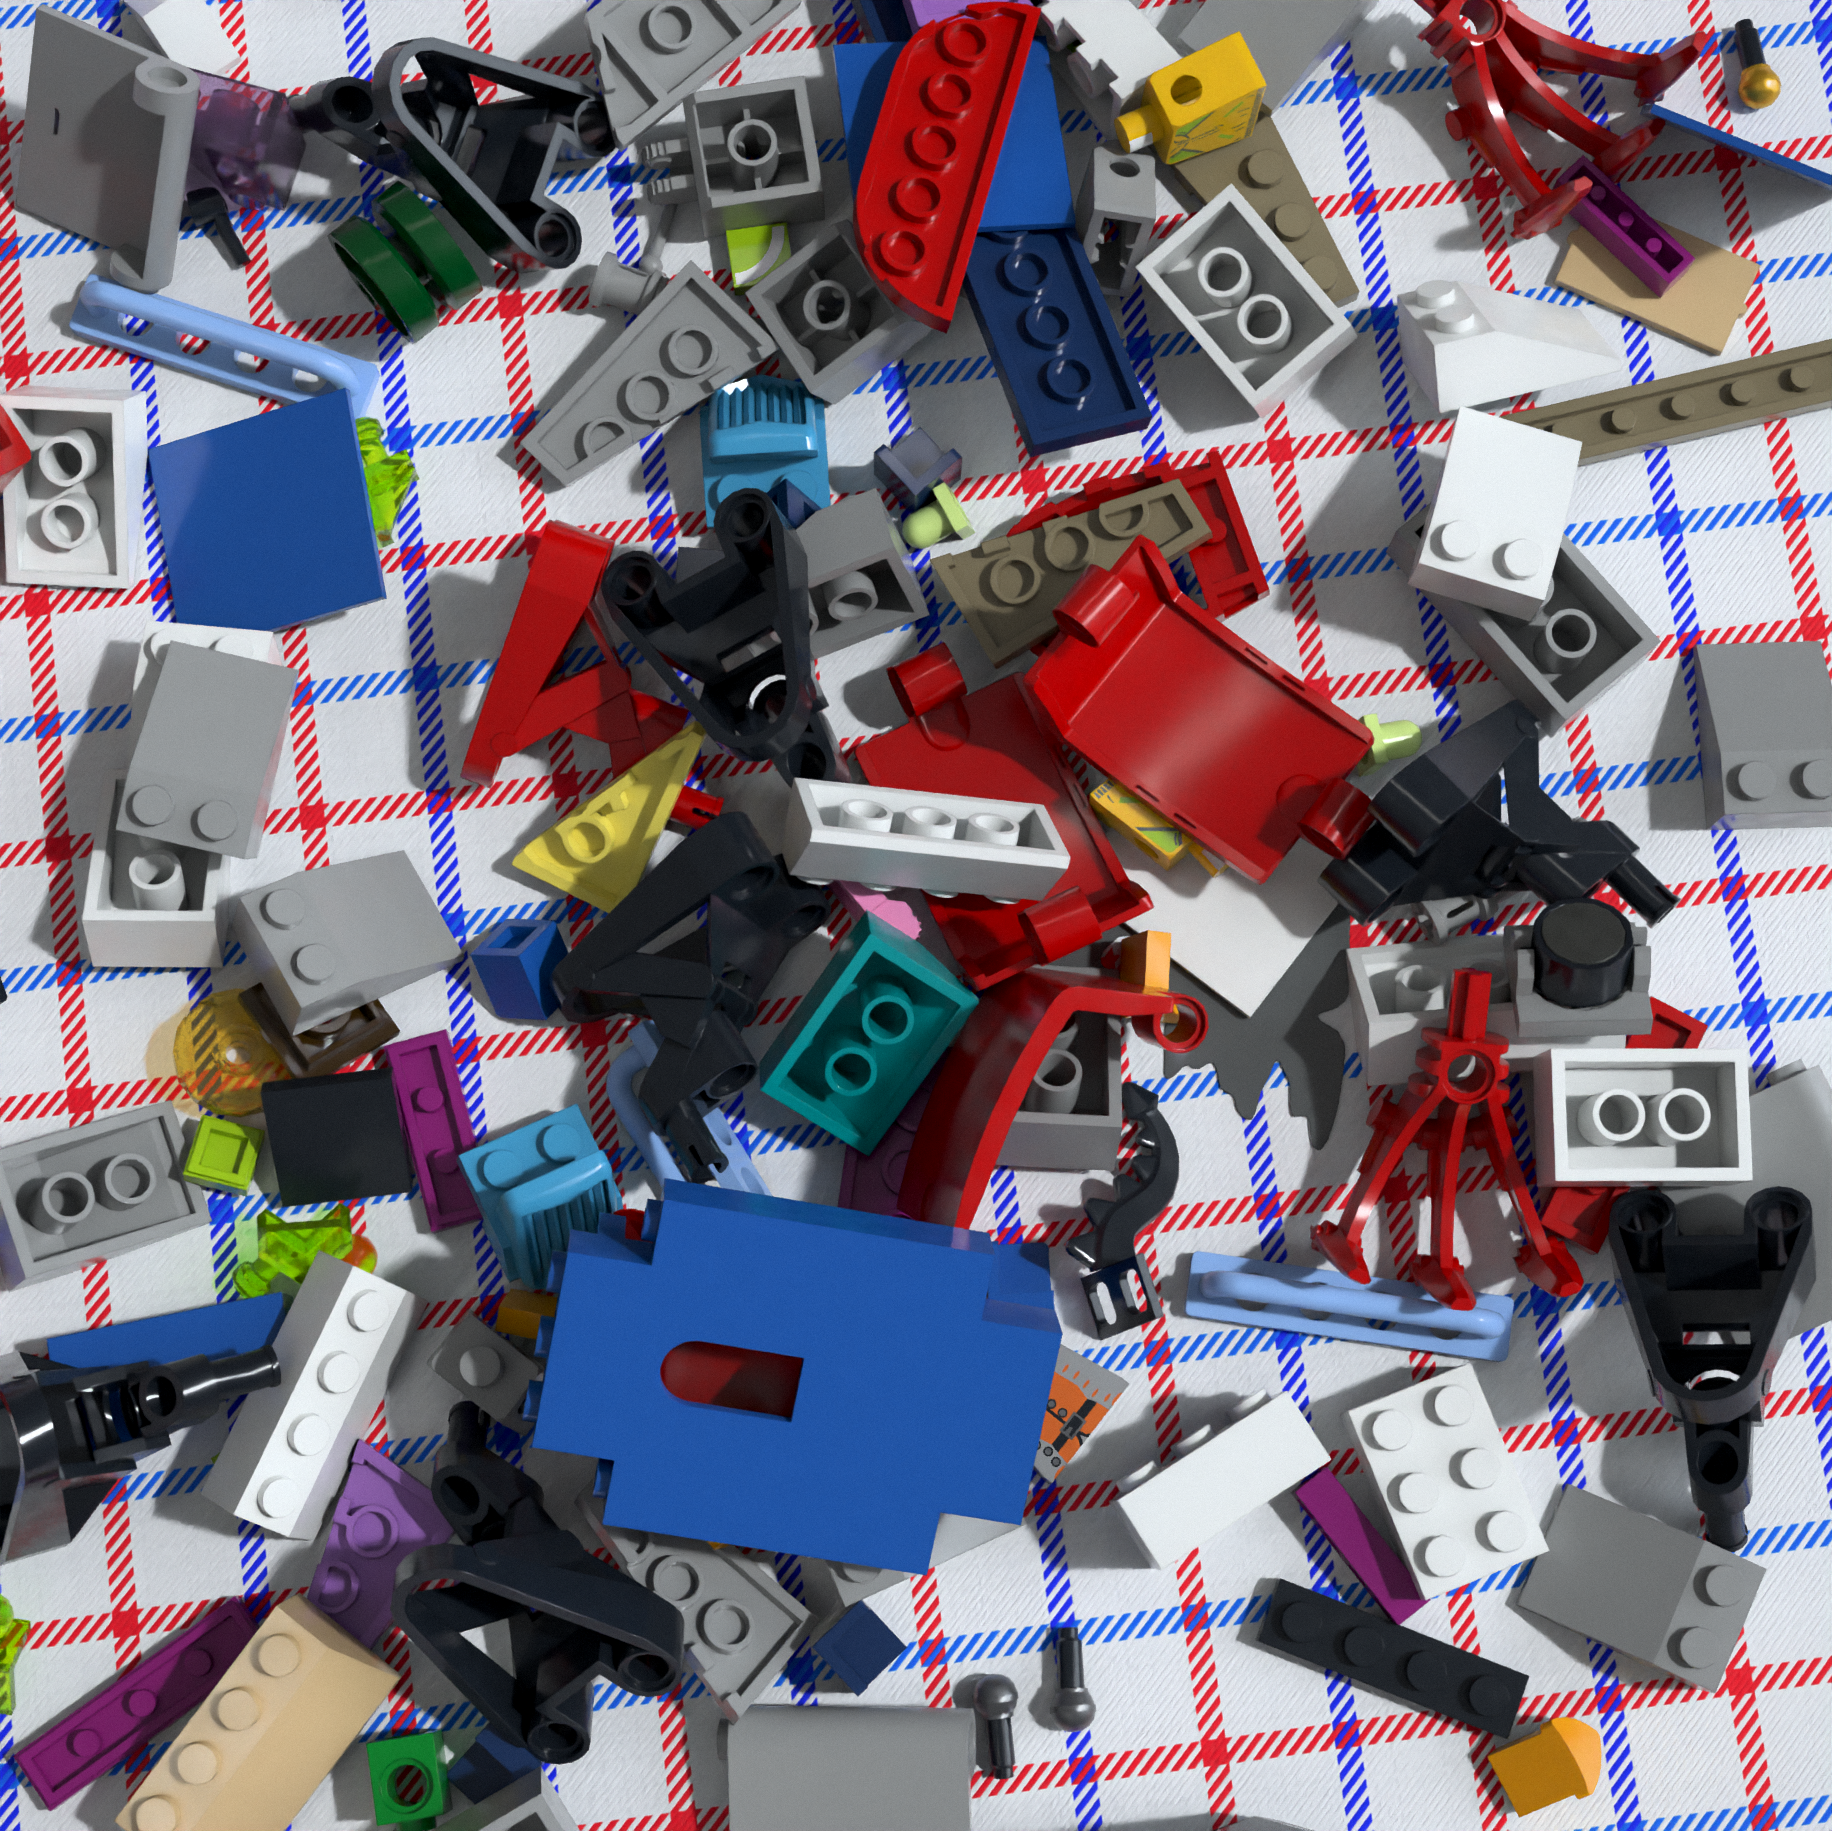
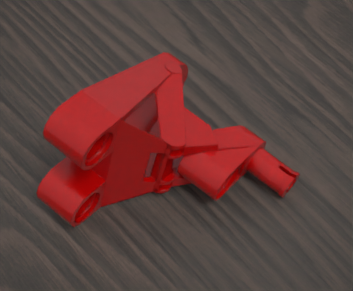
(590, 702)

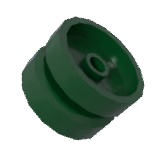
(405, 262)

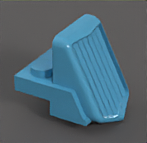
(760, 436)
(537, 1189)

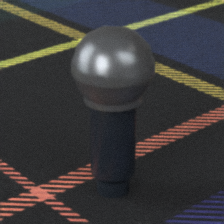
(995, 1701)
(1072, 1704)

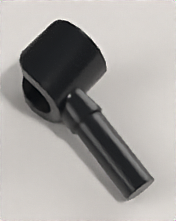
(209, 207)

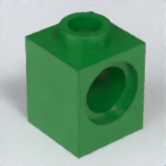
(417, 1749)

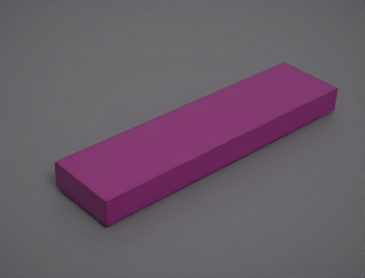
(136, 1706)

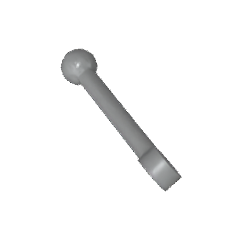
(652, 261)

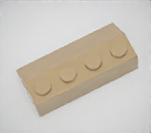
(266, 1729)

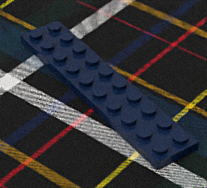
(1040, 317)

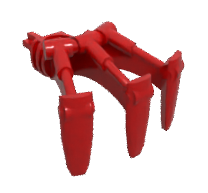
(1499, 75)
(1445, 1138)

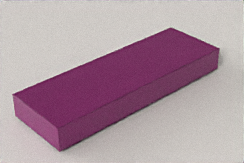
(435, 1125)

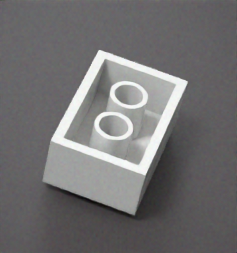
(1247, 301)
(1642, 1117)
(1217, 1477)
(1444, 1482)

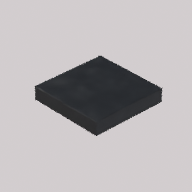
(337, 1137)

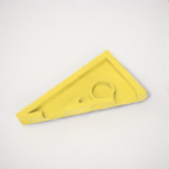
(610, 837)

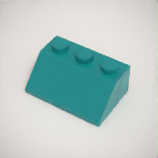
(866, 1034)

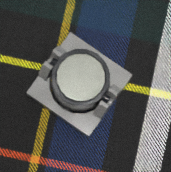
(1580, 958)

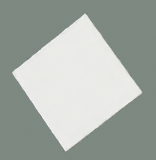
(1226, 927)

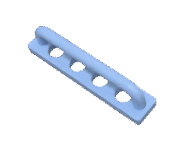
(106, 302)
(647, 1041)
(1220, 1278)

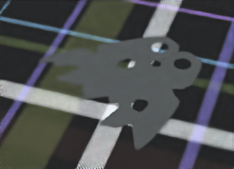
(1280, 1029)

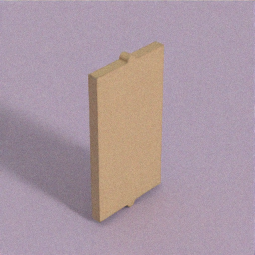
(1696, 309)

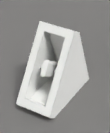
(186, 33)

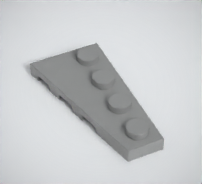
(657, 369)
(734, 1614)

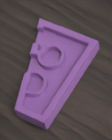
(374, 1528)

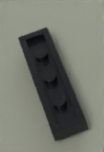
(1392, 1658)

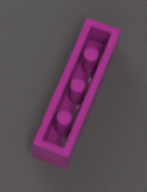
(1627, 230)
(1359, 1545)

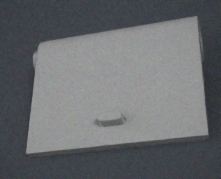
(108, 144)
(1788, 1150)
(849, 1768)

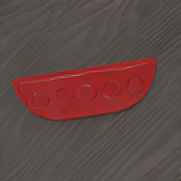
(939, 154)

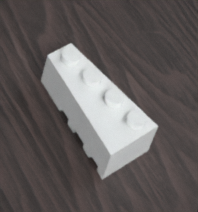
(1112, 61)

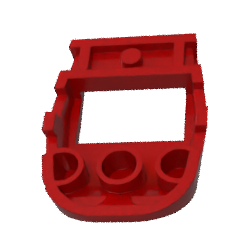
(1223, 565)

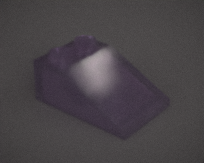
(246, 141)

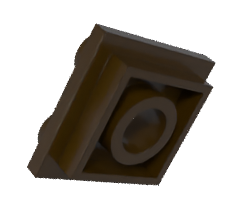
(325, 1046)

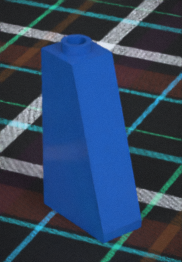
(209, 1330)

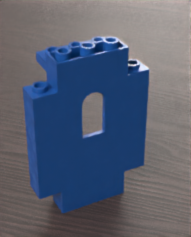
(903, 1397)

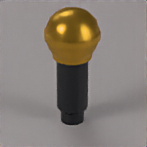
(1758, 82)

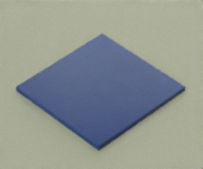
(1739, 146)
(1031, 173)
(269, 518)

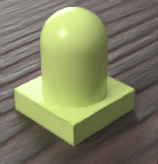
(937, 520)
(1391, 742)

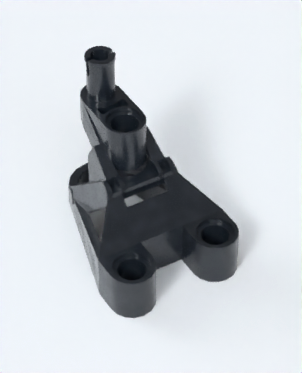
(520, 139)
(723, 610)
(1445, 837)
(751, 926)
(1714, 1285)
(46, 1458)
(518, 1559)

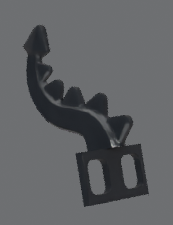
(1119, 1222)

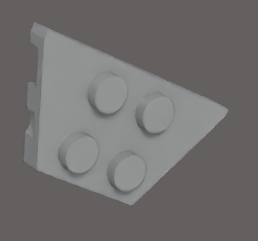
(667, 49)

